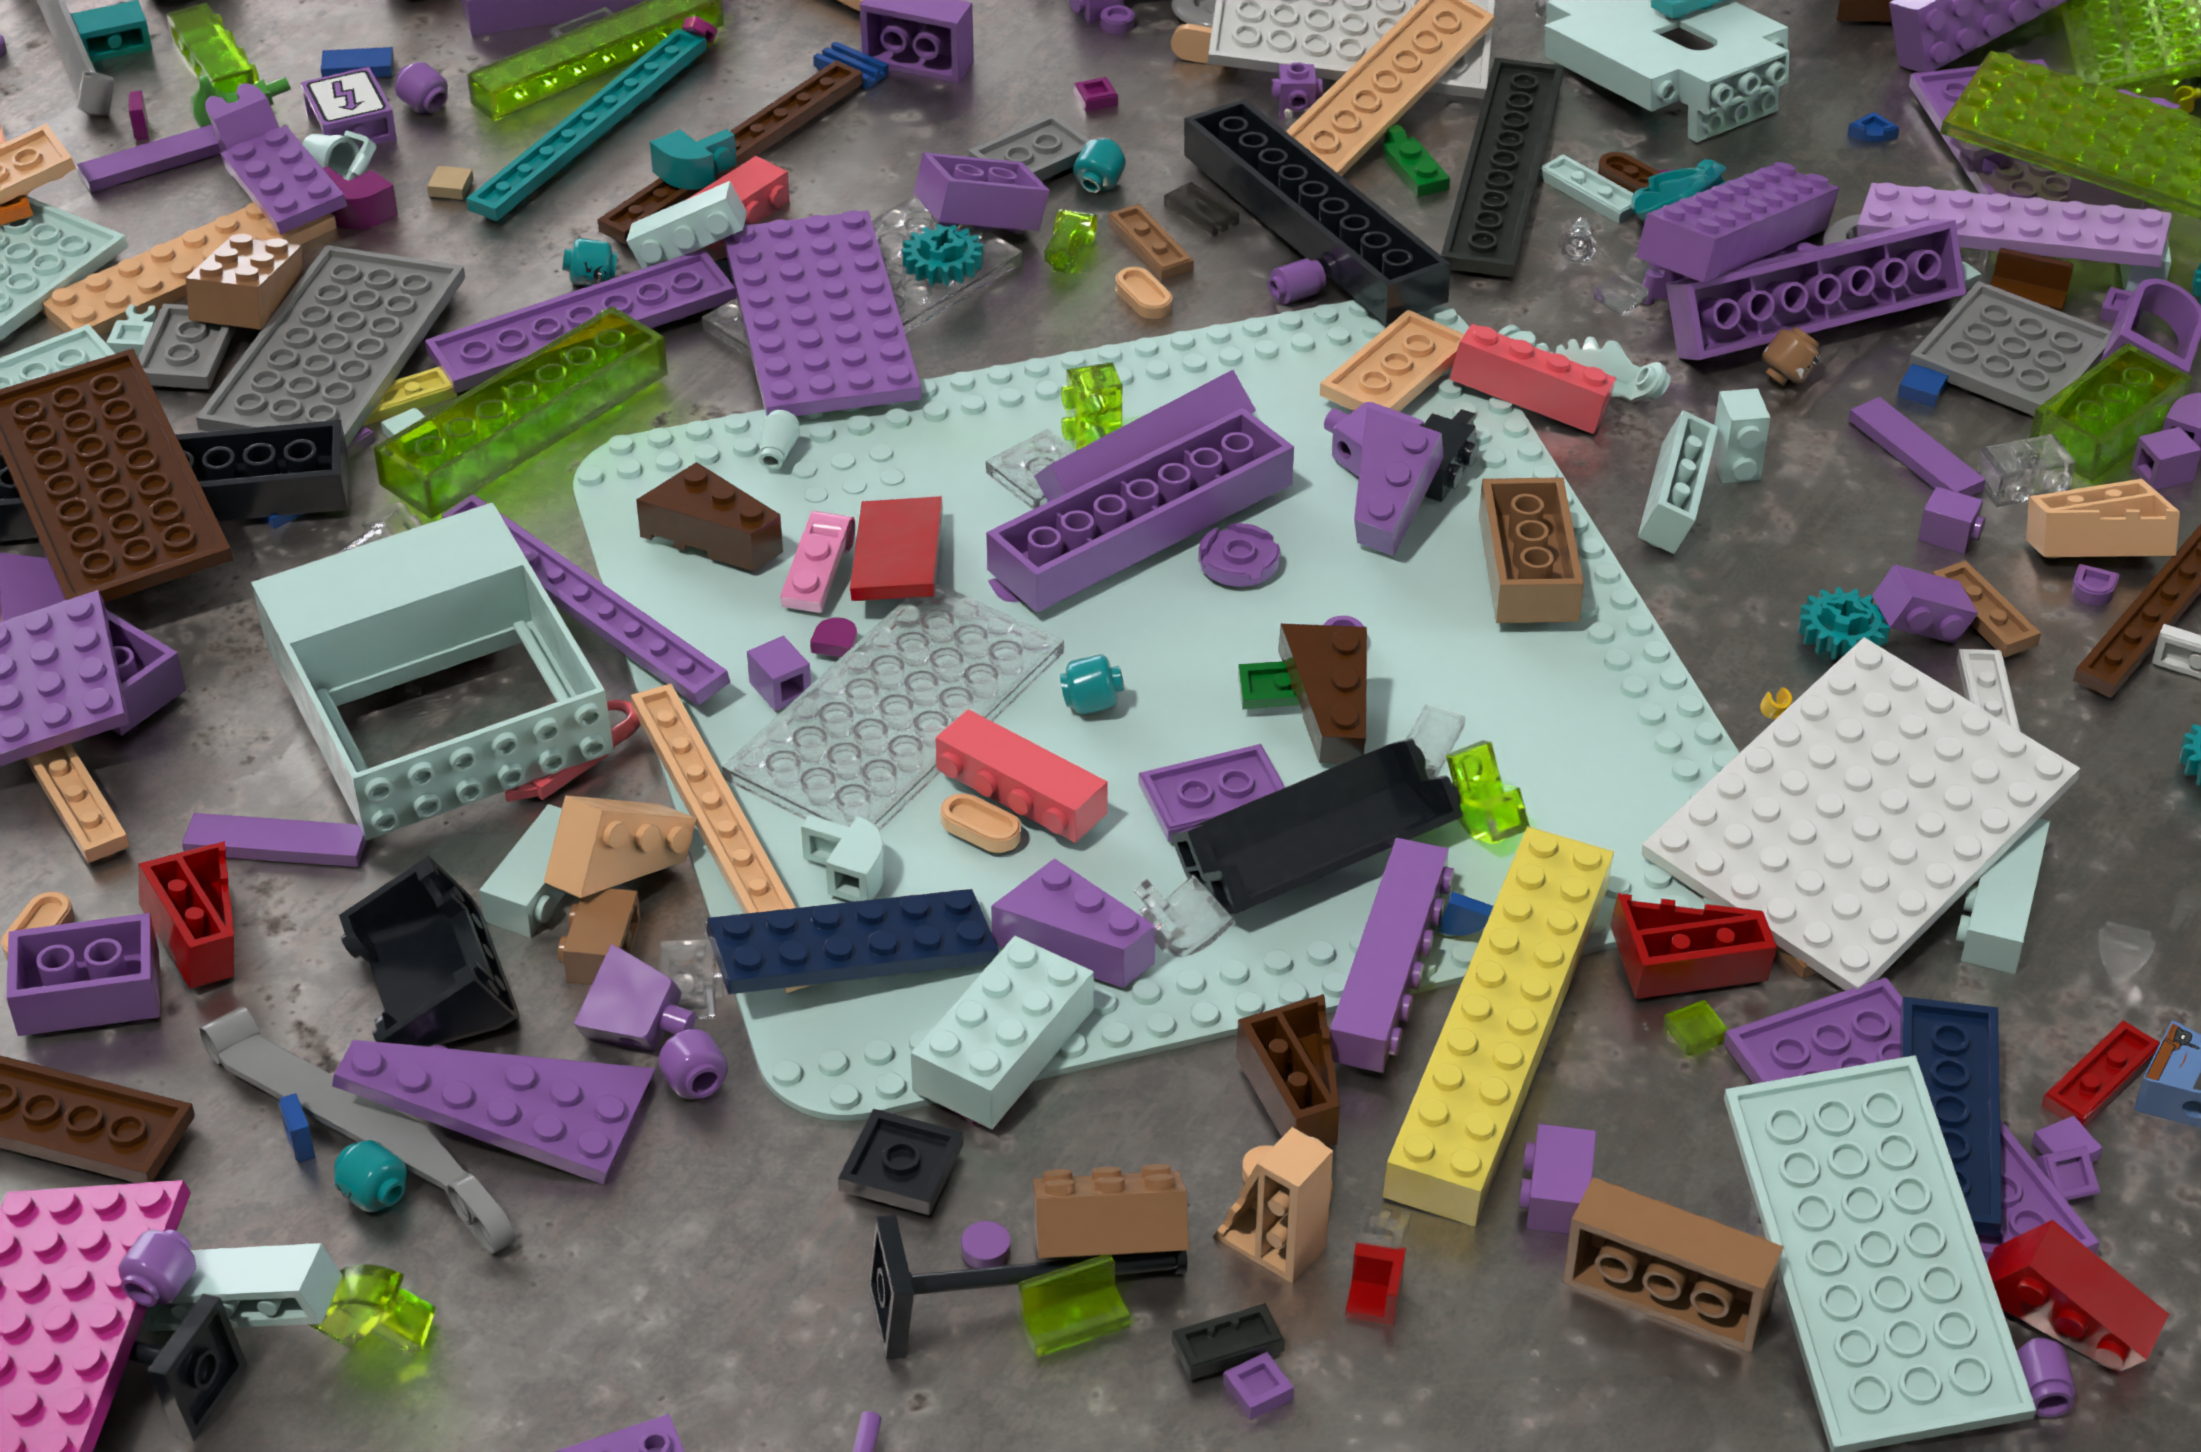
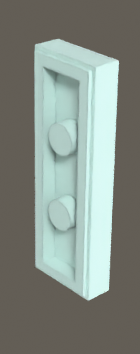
(1588, 188)

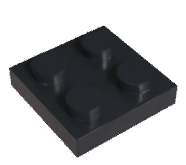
(901, 1161)

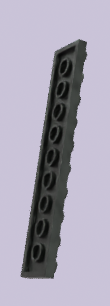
(1502, 168)

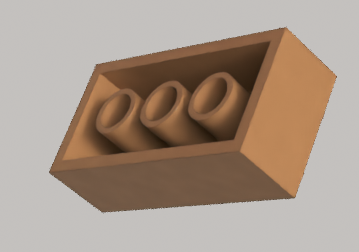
(1530, 550)
(1672, 1264)

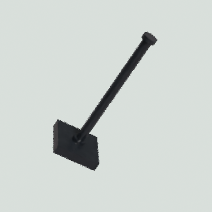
(895, 1286)
(194, 1366)

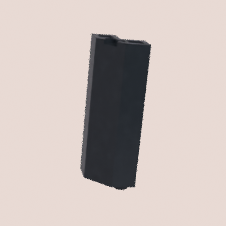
(1316, 826)

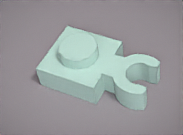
(133, 331)

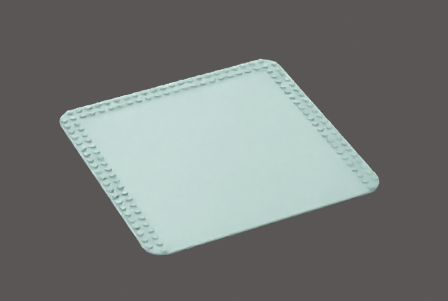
(1578, 713)

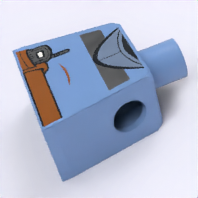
(2174, 1078)

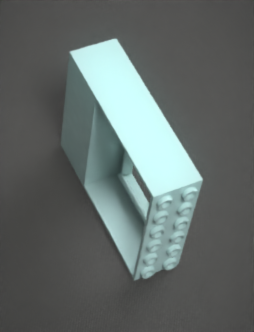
(412, 611)

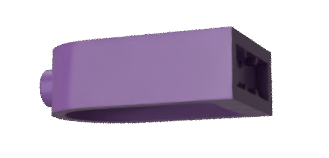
(2170, 304)

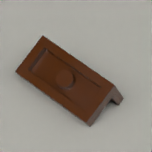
(2033, 277)

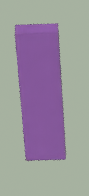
(149, 158)
(1915, 448)
(278, 839)

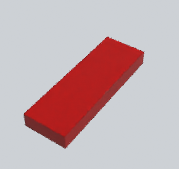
(2101, 1074)

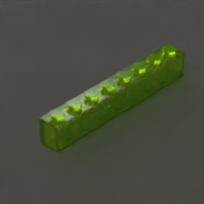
(581, 55)

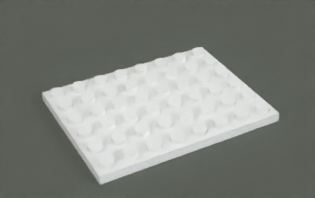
(1861, 814)

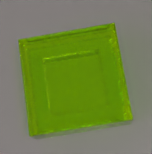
(1695, 1027)

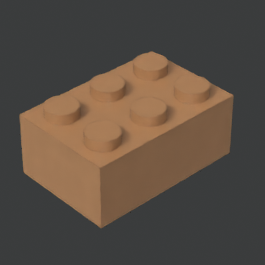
(243, 281)
(1110, 1212)

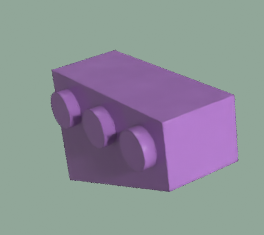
(1393, 478)
(1076, 922)

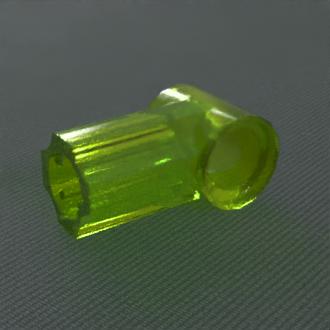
(1070, 235)

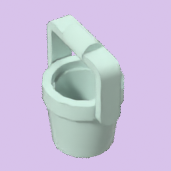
(341, 152)

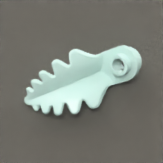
(1632, 382)

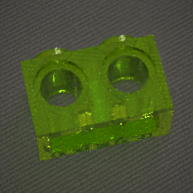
(1092, 403)

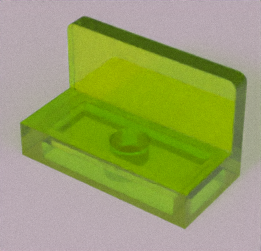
(1071, 1305)

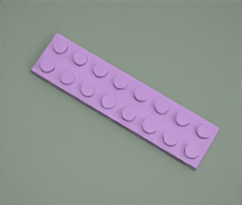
(2024, 223)

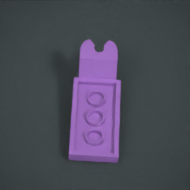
(271, 161)

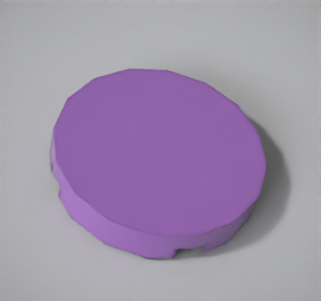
(1239, 555)

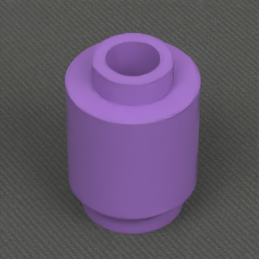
(1296, 281)
(2047, 1376)

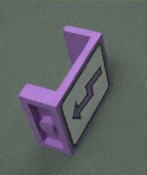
(350, 103)

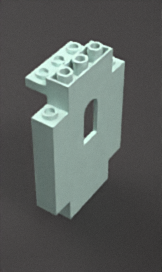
(1623, 51)

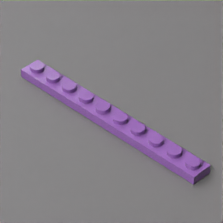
(614, 617)

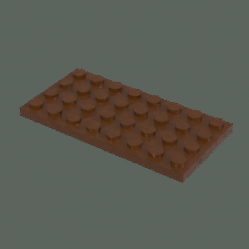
(106, 480)

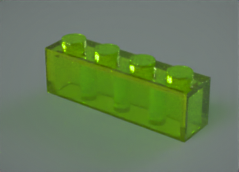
(210, 48)

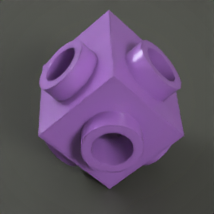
(1296, 87)

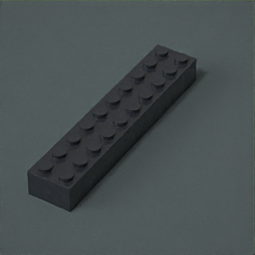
(1317, 210)
(242, 473)

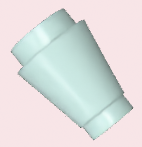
(778, 436)

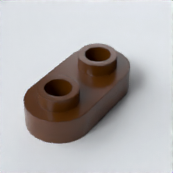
(1625, 171)

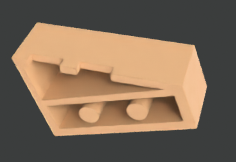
(2103, 522)
(614, 842)
(1283, 1207)

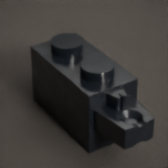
(1458, 451)

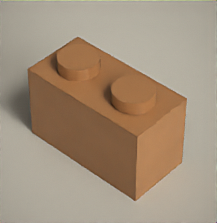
(594, 925)

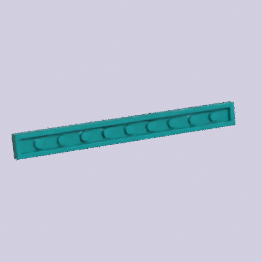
(585, 125)

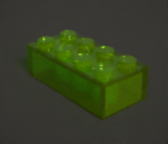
(2111, 408)

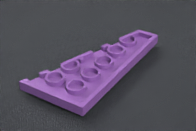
(534, 1106)

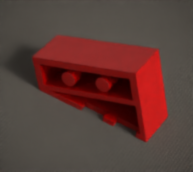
(191, 911)
(1690, 948)
(2075, 1297)

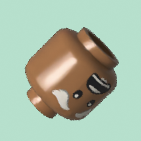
(1791, 356)

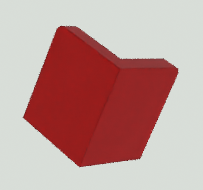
(1375, 1283)

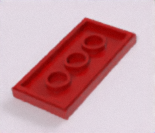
(897, 549)

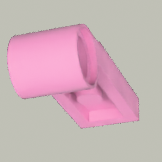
(817, 560)

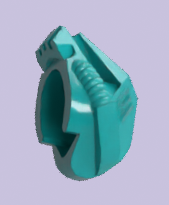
(1676, 185)

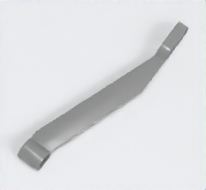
(92, 88)
(247, 1054)

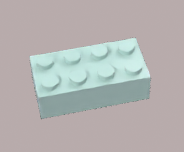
(1002, 1032)

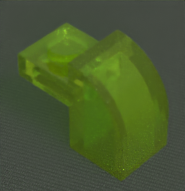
(1489, 807)
(374, 1302)

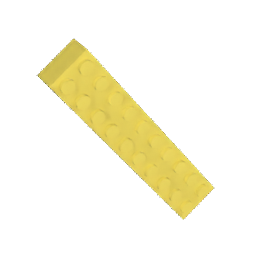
(1498, 1027)

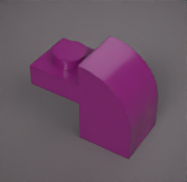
(368, 200)

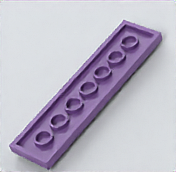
(647, 295)

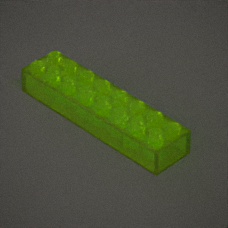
(520, 411)

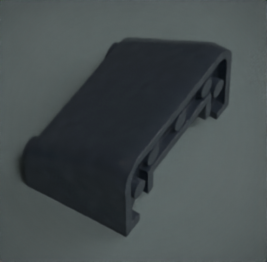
(429, 959)

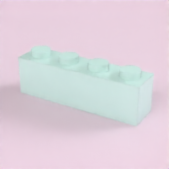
(1678, 482)
(2003, 904)
(257, 1286)

